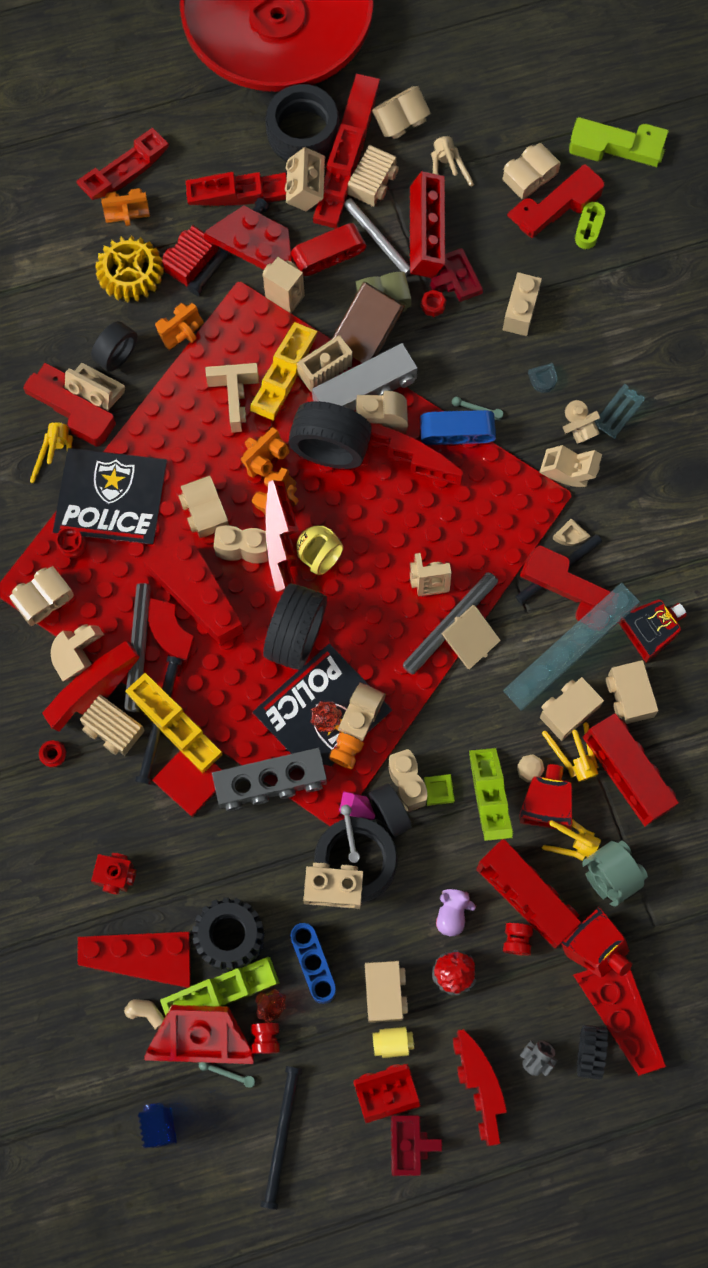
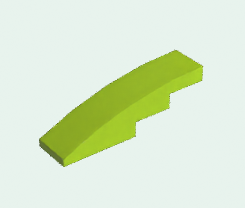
(490, 794)
(227, 987)

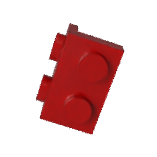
(386, 1092)

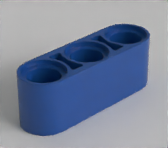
(457, 427)
(306, 951)

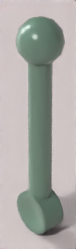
(456, 401)
(248, 1081)

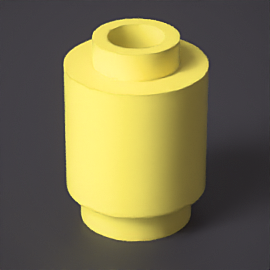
(393, 1042)

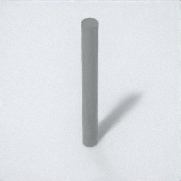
(377, 236)

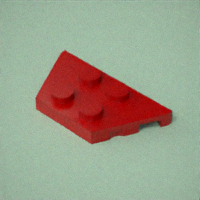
(251, 237)
(200, 1035)

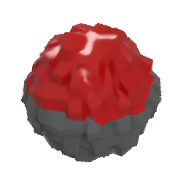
(454, 972)

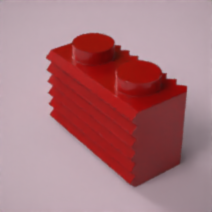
(188, 255)

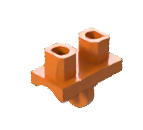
(125, 207)
(181, 326)
(261, 452)
(259, 499)

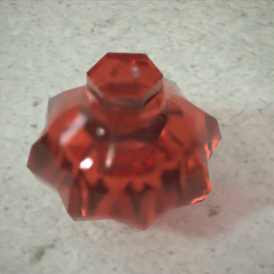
(325, 716)
(270, 1005)

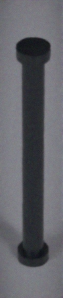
(196, 286)
(155, 734)
(281, 1138)

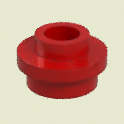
(49, 746)

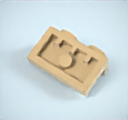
(431, 579)

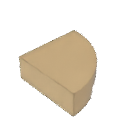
(571, 534)

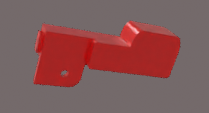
(574, 193)
(85, 418)
(550, 571)

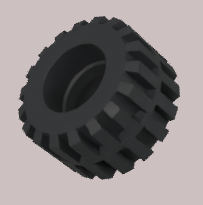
(215, 914)

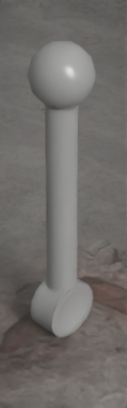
(354, 856)

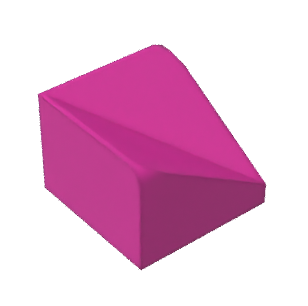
(359, 804)

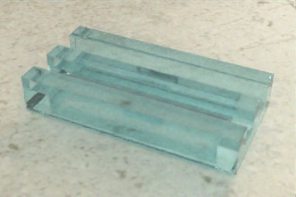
(631, 395)

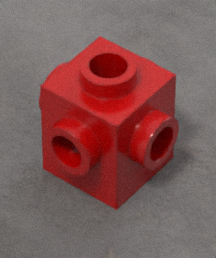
(106, 866)

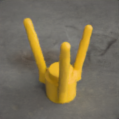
(56, 439)
(584, 766)
(584, 842)

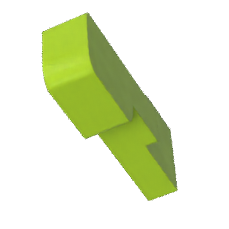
(595, 139)

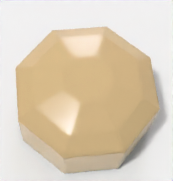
(530, 767)

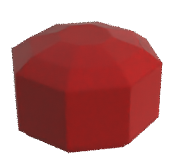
(433, 303)

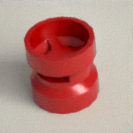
(67, 538)
(518, 945)
(265, 1038)

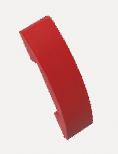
(125, 168)

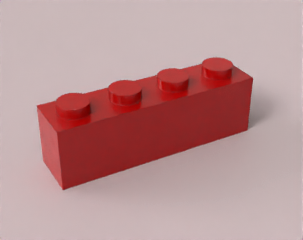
(427, 224)
(630, 769)

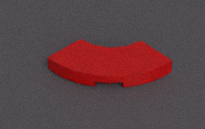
(167, 631)

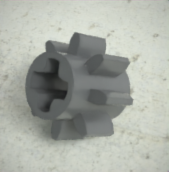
(538, 1058)

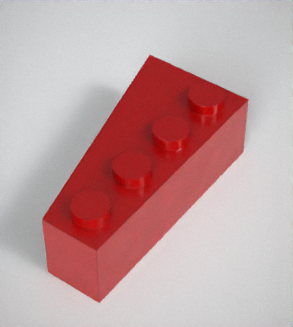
(192, 584)
(528, 893)

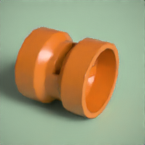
(346, 749)

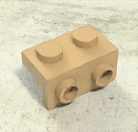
(93, 386)

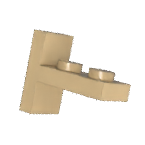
(233, 377)

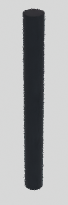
(575, 556)

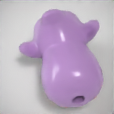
(451, 914)

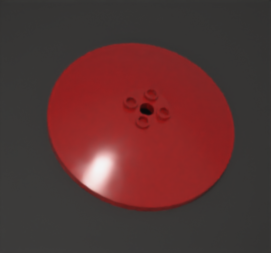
(268, 53)

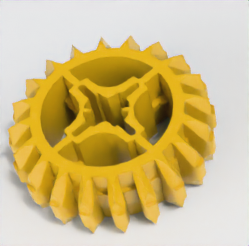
(129, 278)

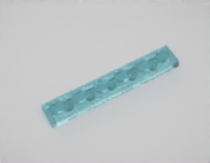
(571, 646)

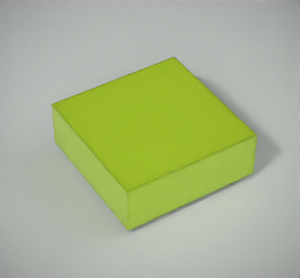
(439, 789)

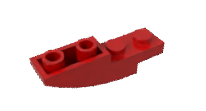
(478, 1074)

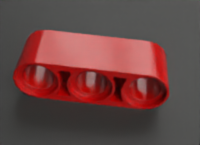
(328, 249)

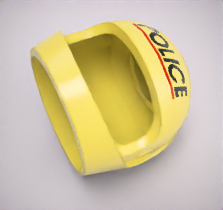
(319, 548)

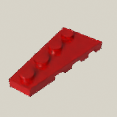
(143, 956)
(625, 1017)

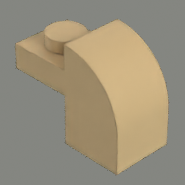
(386, 409)
(569, 467)
(68, 651)
(361, 711)

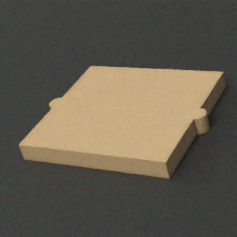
(471, 637)

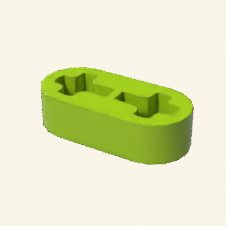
(584, 224)

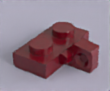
(457, 277)
(409, 1145)

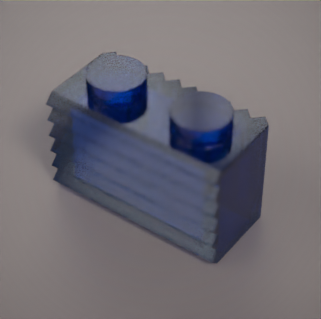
(157, 1126)

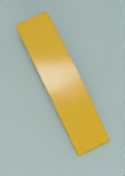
(283, 371)
(173, 722)

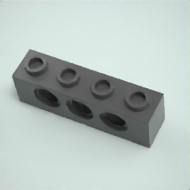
(254, 773)

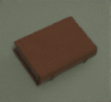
(369, 322)

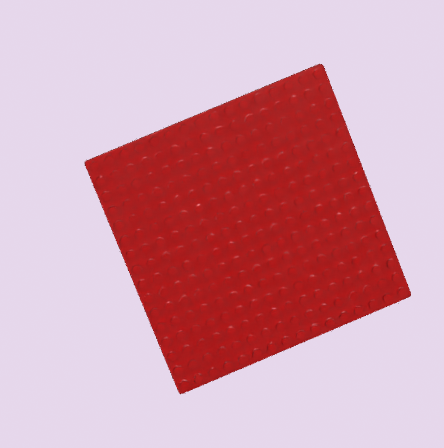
(373, 509)

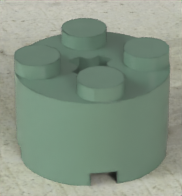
(614, 872)

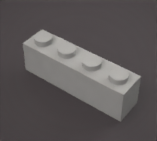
(372, 377)

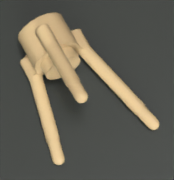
(446, 153)

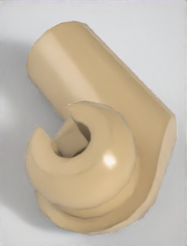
(144, 1008)

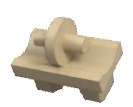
(581, 423)

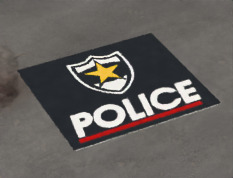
(110, 495)
(289, 708)

